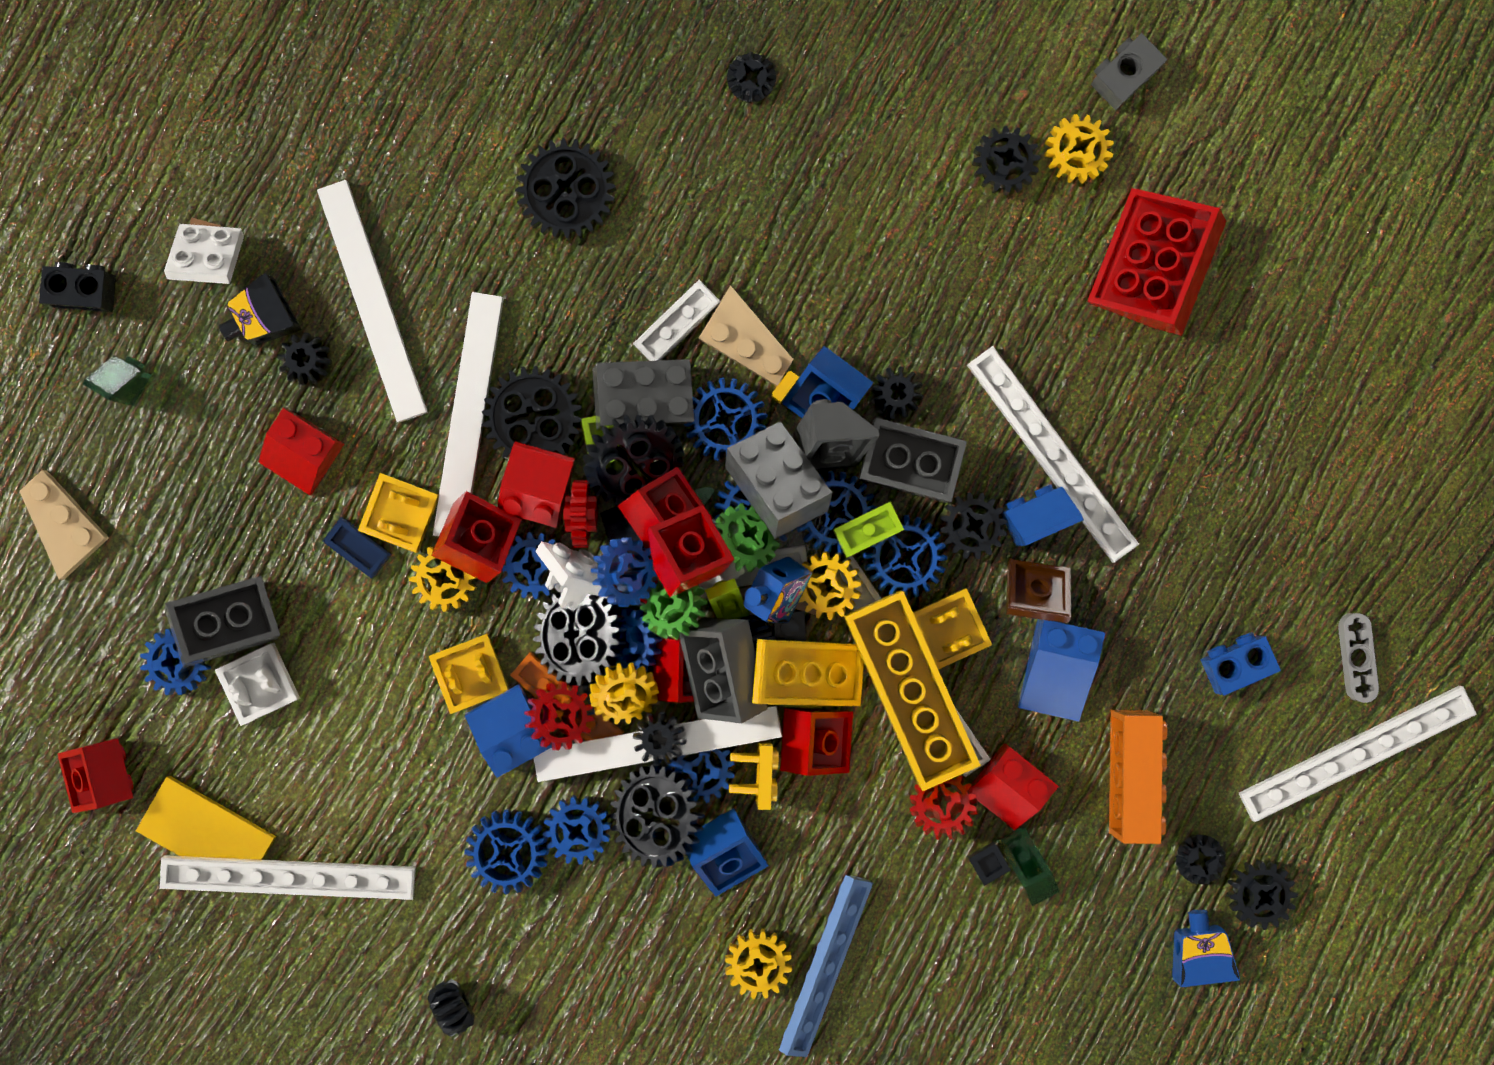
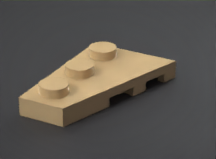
(745, 339)
(61, 524)

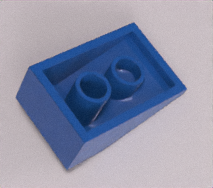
(1060, 669)

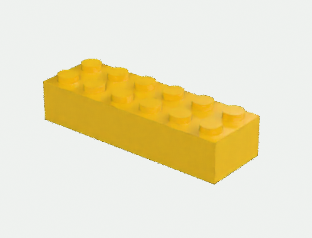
(912, 690)

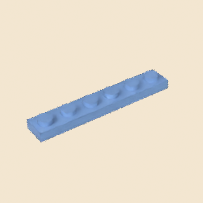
(825, 966)

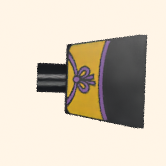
(259, 313)

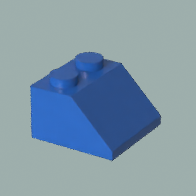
(828, 379)
(1041, 515)
(502, 733)
(726, 853)

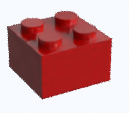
(476, 537)

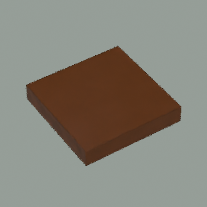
(1038, 591)

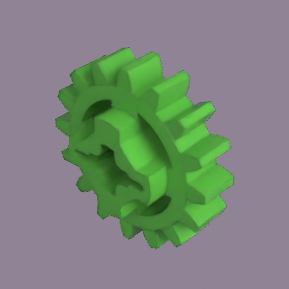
(746, 550)
(673, 614)

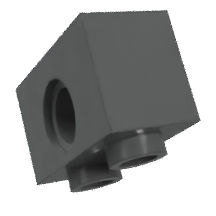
(1144, 62)

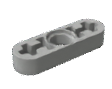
(1365, 634)

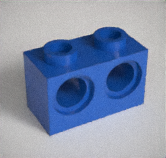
(1241, 671)

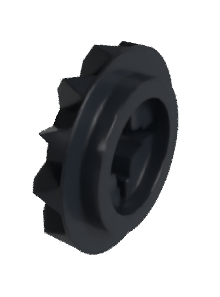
(747, 90)
(1188, 853)

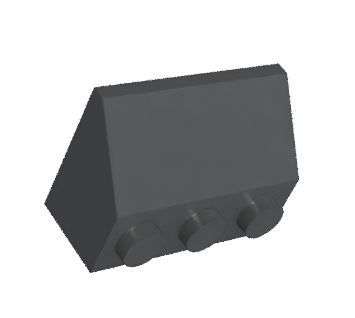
(834, 435)

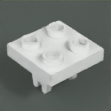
(204, 253)
(569, 572)
(257, 684)

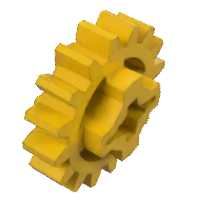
(1072, 138)
(841, 589)
(438, 591)
(621, 695)
(746, 965)

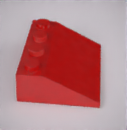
(1158, 260)

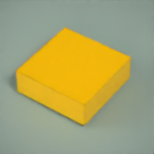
(784, 387)

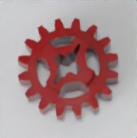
(580, 514)
(550, 706)
(955, 803)

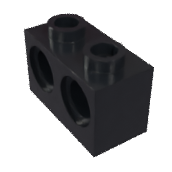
(77, 294)

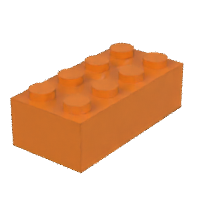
(1136, 776)

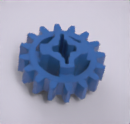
(617, 561)
(534, 580)
(638, 640)
(176, 674)
(716, 772)
(567, 821)

